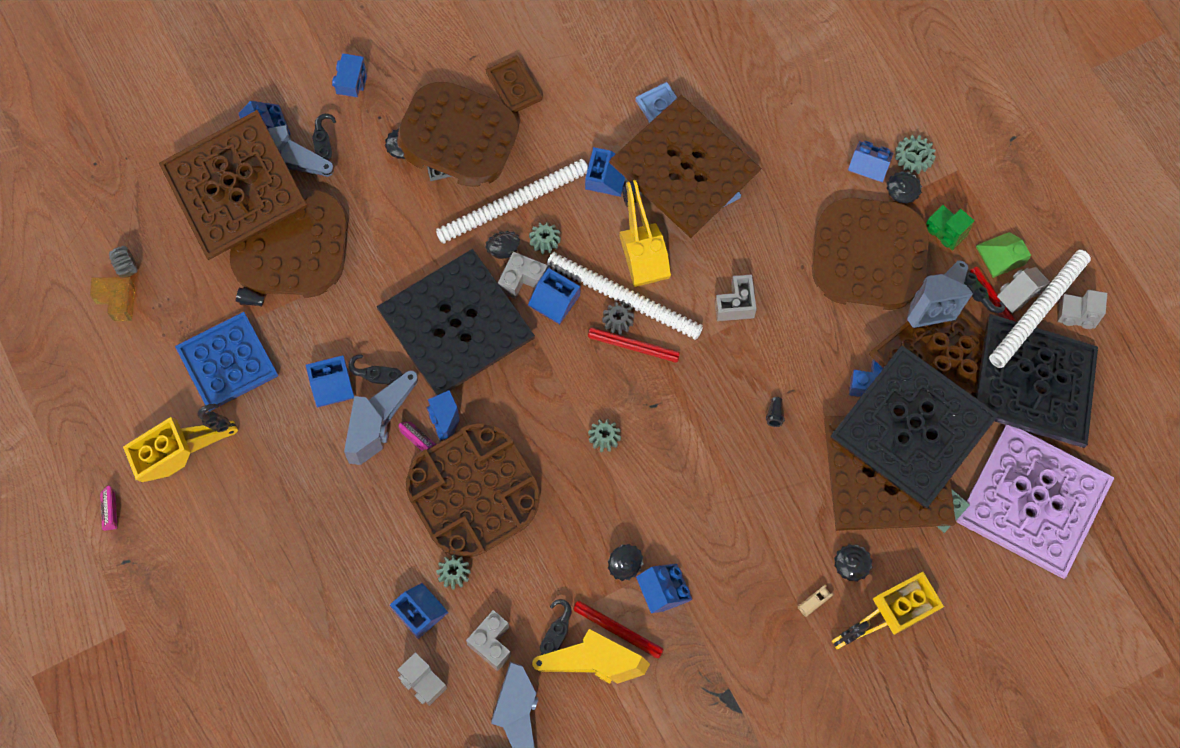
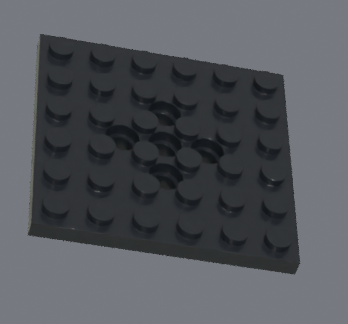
(464, 289)
(1042, 386)
(921, 464)

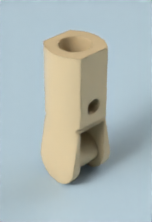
(814, 602)

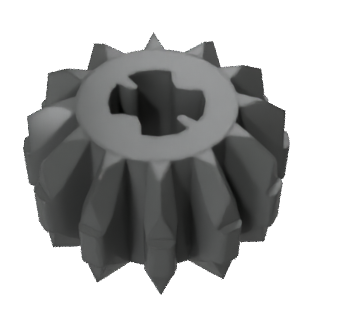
(123, 261)
(611, 315)

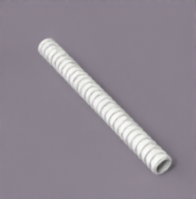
(512, 201)
(624, 295)
(1039, 309)

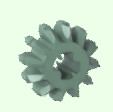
(538, 234)
(611, 438)
(458, 566)

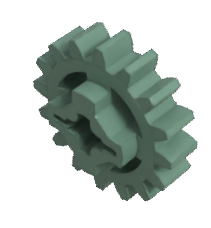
(917, 152)

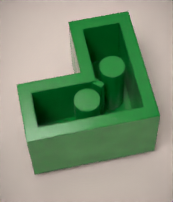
(950, 227)

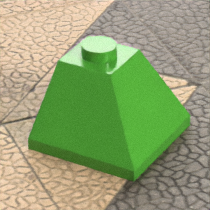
(1003, 254)

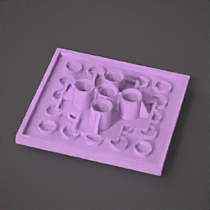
(999, 508)

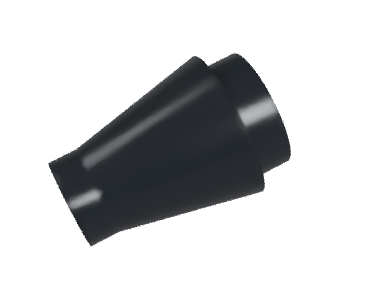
(248, 297)
(775, 413)

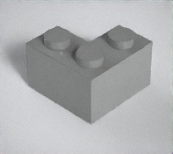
(520, 271)
(1025, 286)
(740, 303)
(1082, 311)
(485, 640)
(417, 675)

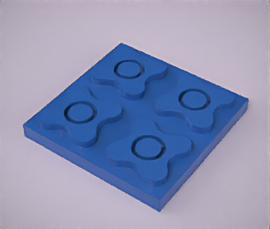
(226, 361)

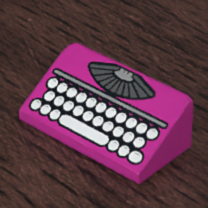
(416, 436)
(108, 509)

